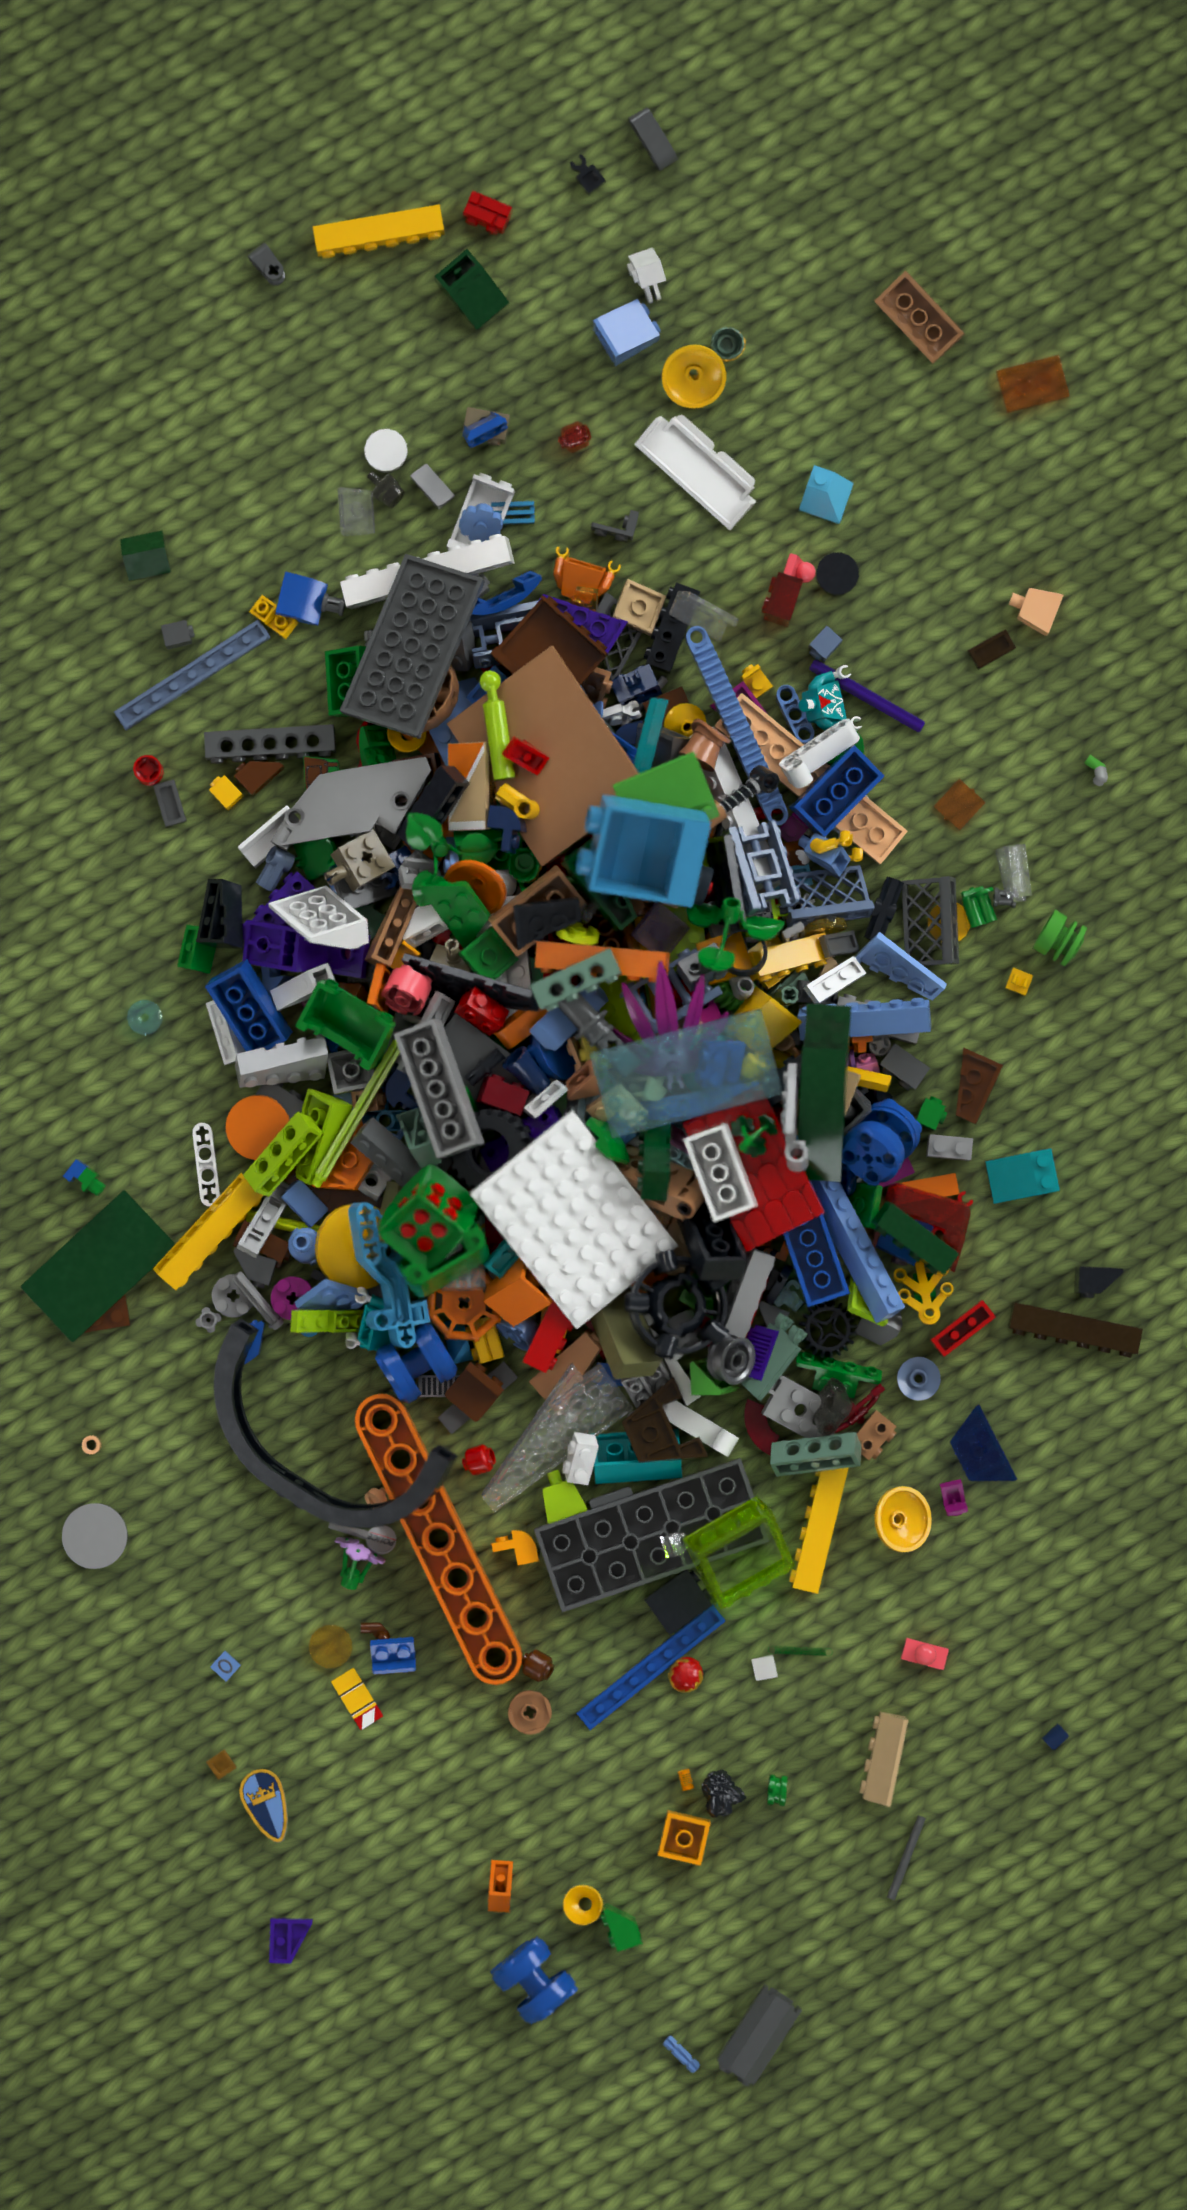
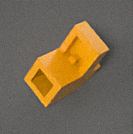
(522, 1542)

